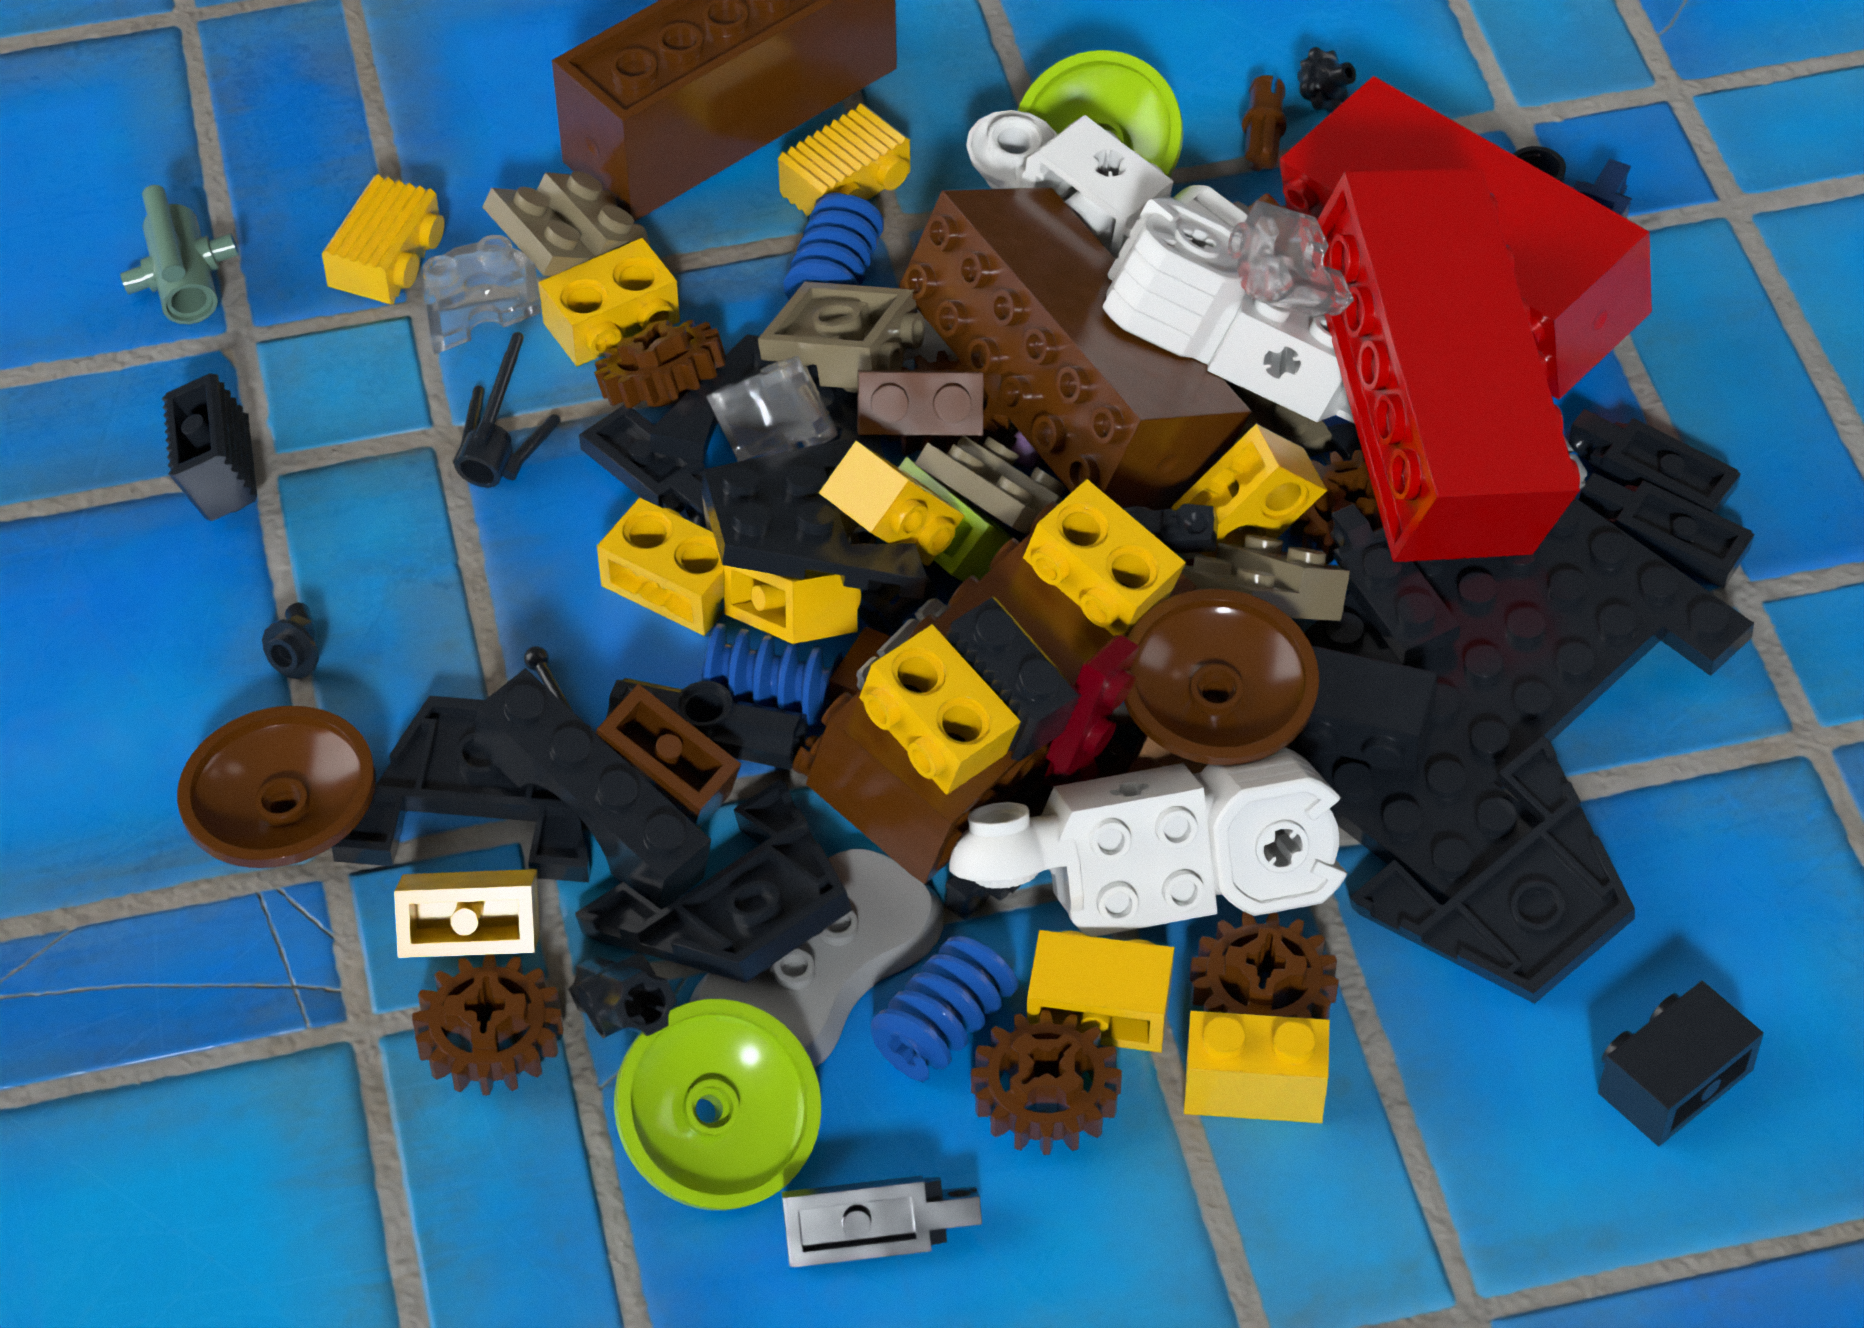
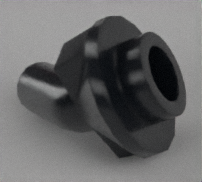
(292, 643)

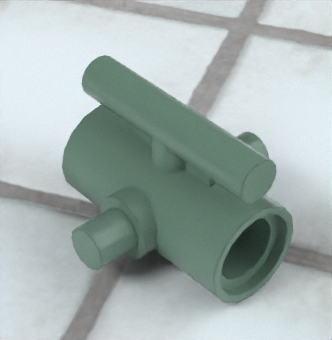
(178, 260)

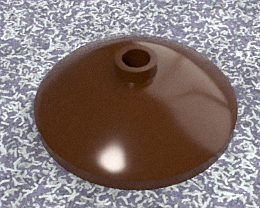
(1226, 649)
(276, 786)

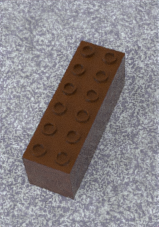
(707, 85)
(1021, 298)
(869, 772)

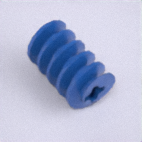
(836, 243)
(769, 678)
(942, 1006)

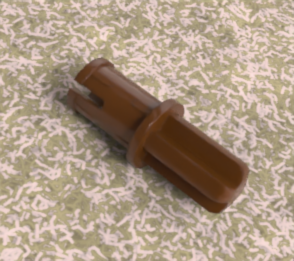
(1264, 122)

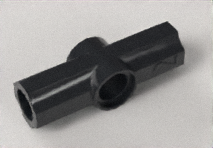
(738, 727)
(622, 995)

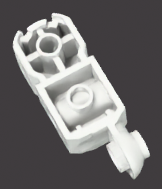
(1086, 168)
(1187, 297)
(1166, 843)

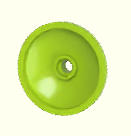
(1117, 95)
(760, 1094)

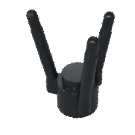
(487, 448)

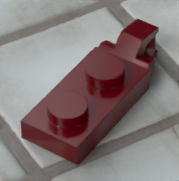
(1103, 686)

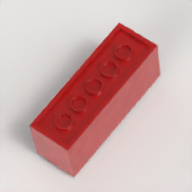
(1572, 256)
(1443, 367)

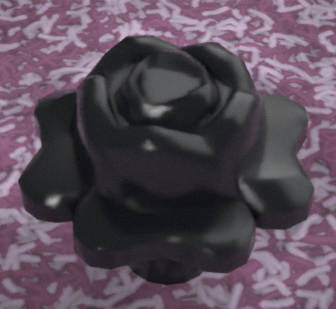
(1324, 79)

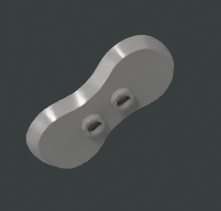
(818, 984)

